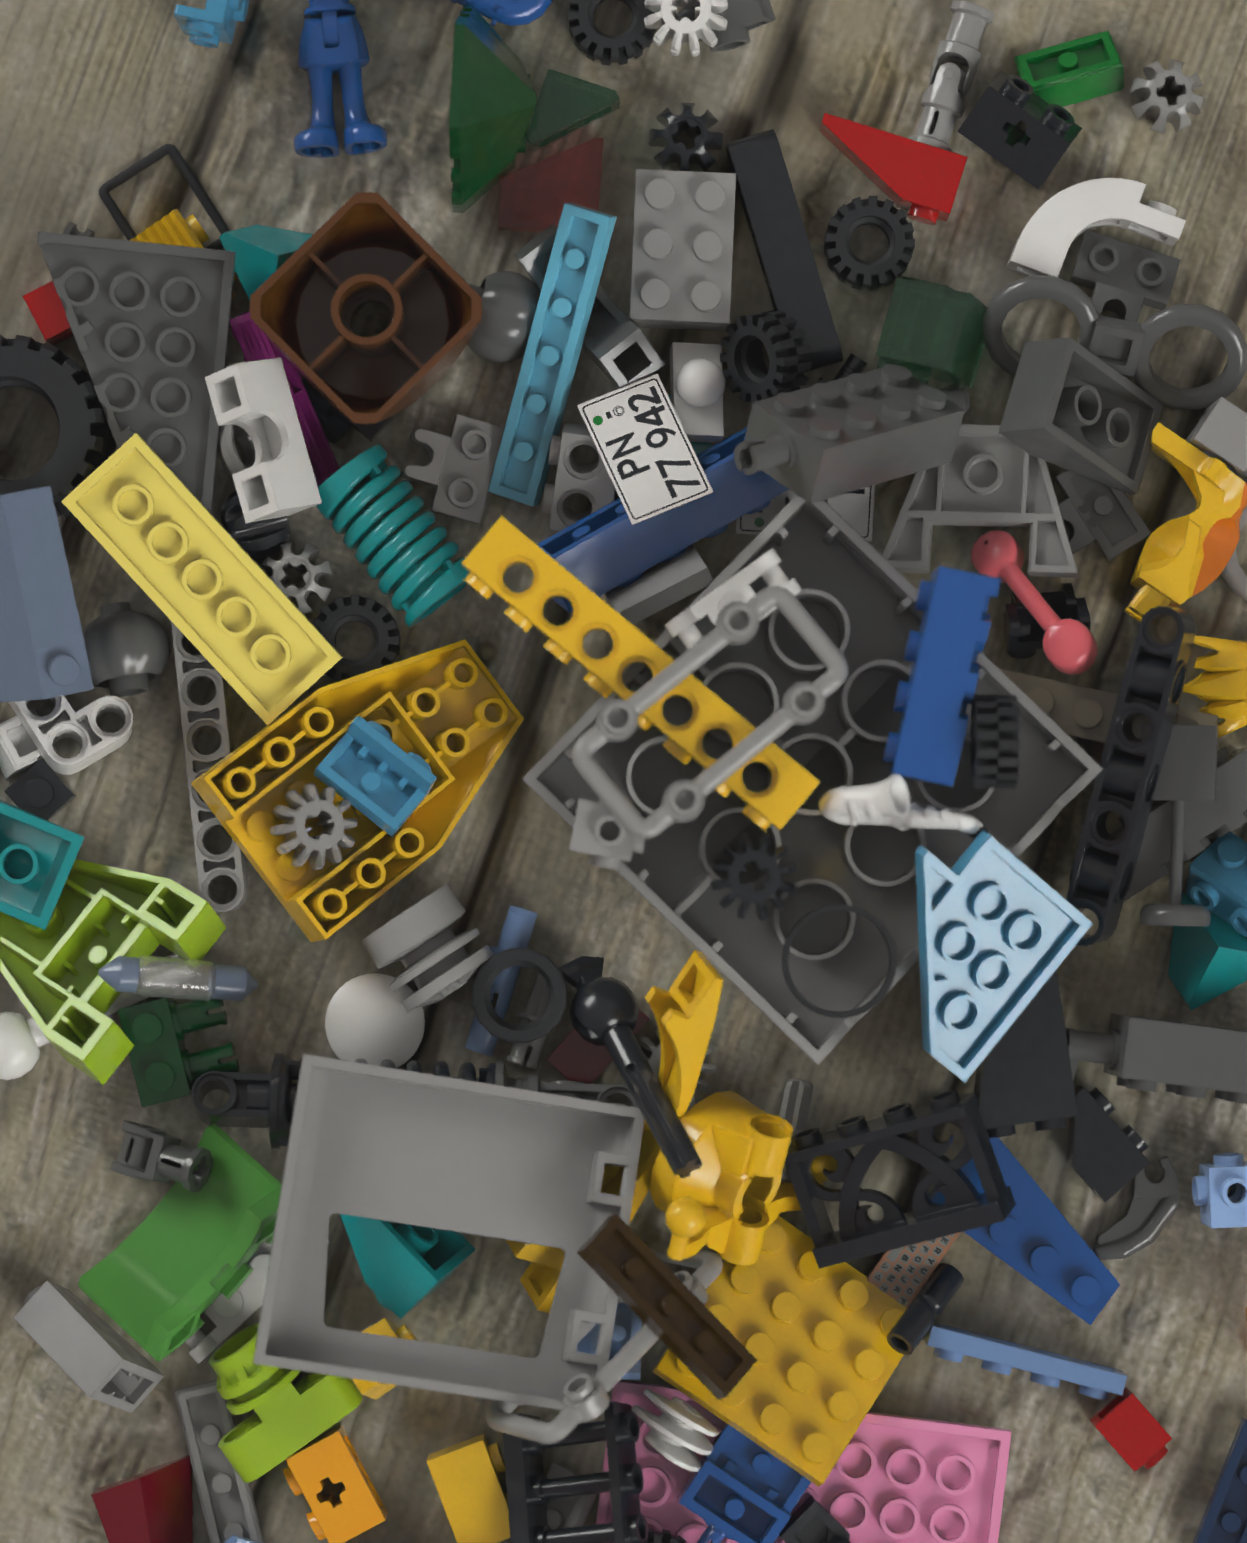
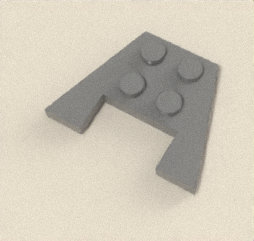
(987, 486)

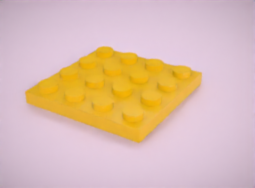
(815, 1349)

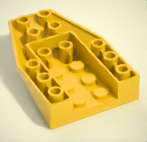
(430, 705)

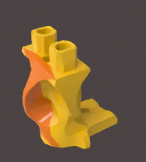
(1195, 548)

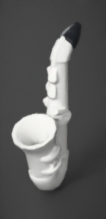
(889, 805)

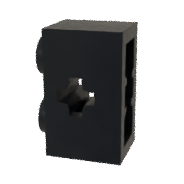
(996, 131)

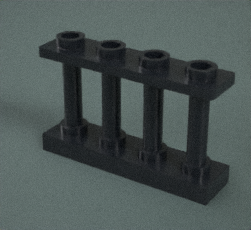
(531, 1490)

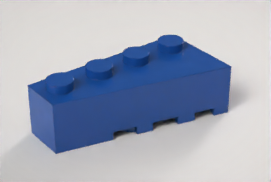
(941, 675)
(1040, 1241)

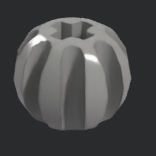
(1156, 106)
(300, 562)

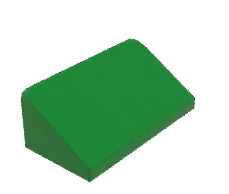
(1073, 70)

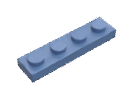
(1045, 1366)

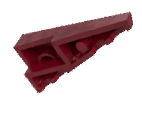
(149, 1505)

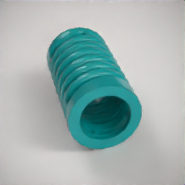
(412, 584)

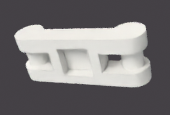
(732, 590)

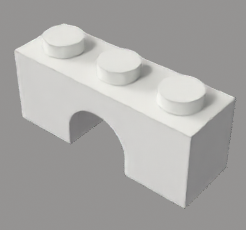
(261, 403)

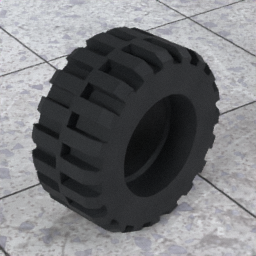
(77, 407)

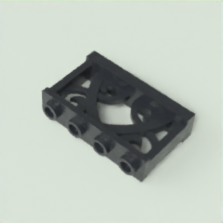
(857, 1232)

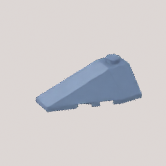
(39, 617)

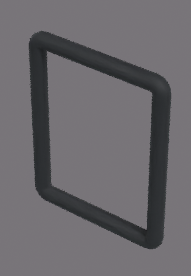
(189, 177)

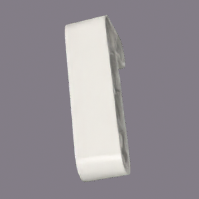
(76, 725)

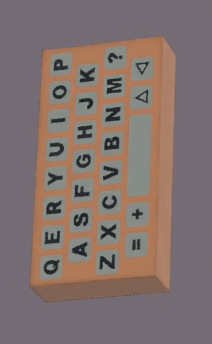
(906, 1269)

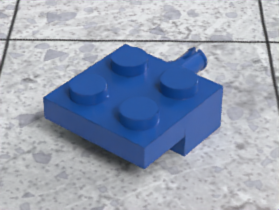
(742, 1491)

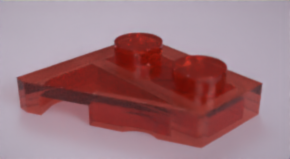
(536, 194)

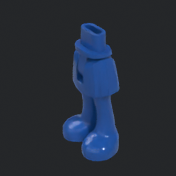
(328, 46)

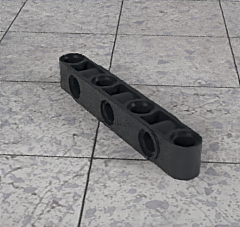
(1130, 770)

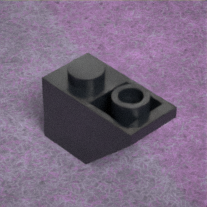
(1100, 1149)

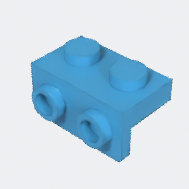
(214, 23)
(376, 775)
(1220, 880)

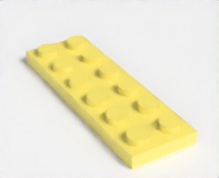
(201, 578)

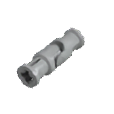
(947, 81)

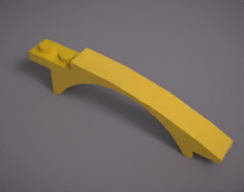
(685, 1026)

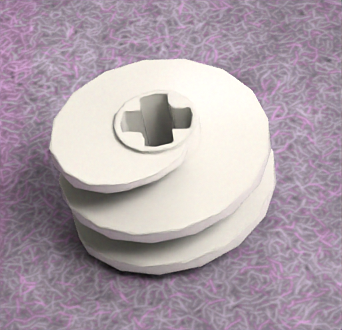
(677, 1430)

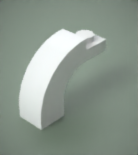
(1086, 206)

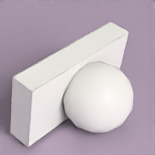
(698, 390)

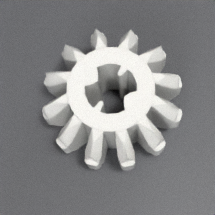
(686, 30)

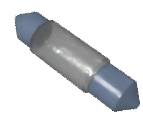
(178, 978)

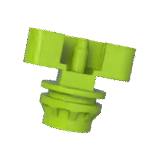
(284, 1413)

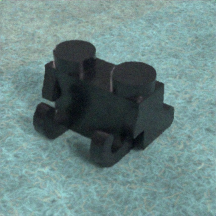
(1025, 634)

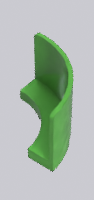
(188, 1250)

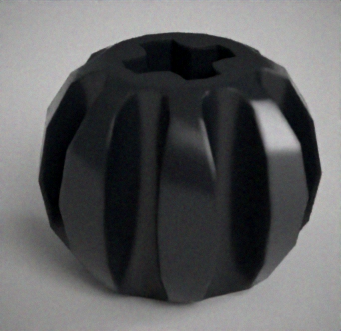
(694, 126)
(257, 537)

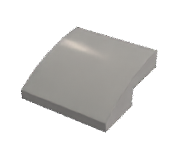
(660, 586)

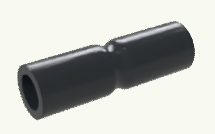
(928, 1304)

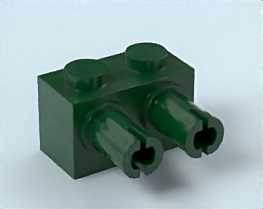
(159, 1054)

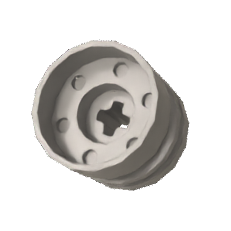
(428, 948)

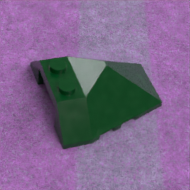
(487, 109)

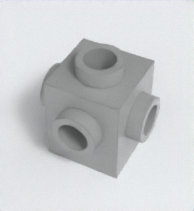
(587, 837)

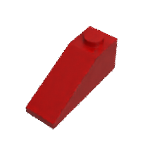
(905, 170)

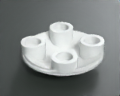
(371, 1022)

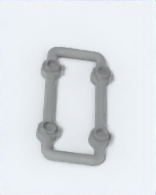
(685, 798)
(588, 1396)

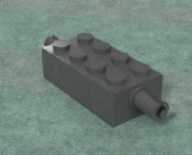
(852, 432)
(1168, 1052)

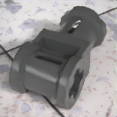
(155, 1156)

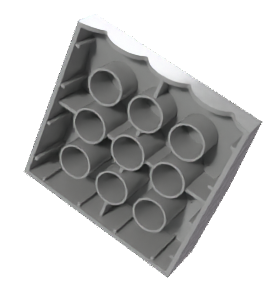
(837, 955)

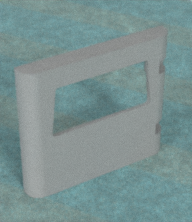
(454, 1162)

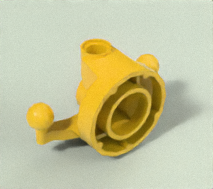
(739, 1182)

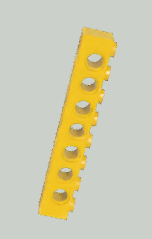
(507, 546)

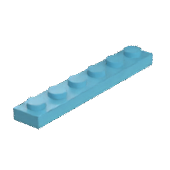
(552, 353)

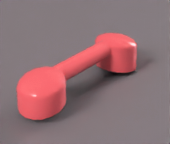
(1066, 641)

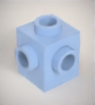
(1211, 1188)

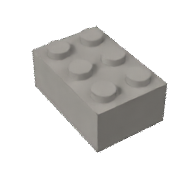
(682, 249)

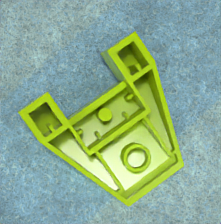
(96, 919)

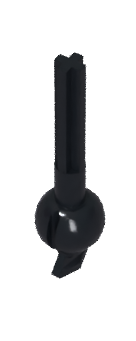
(605, 1015)

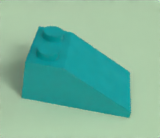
(33, 864)
(404, 1260)

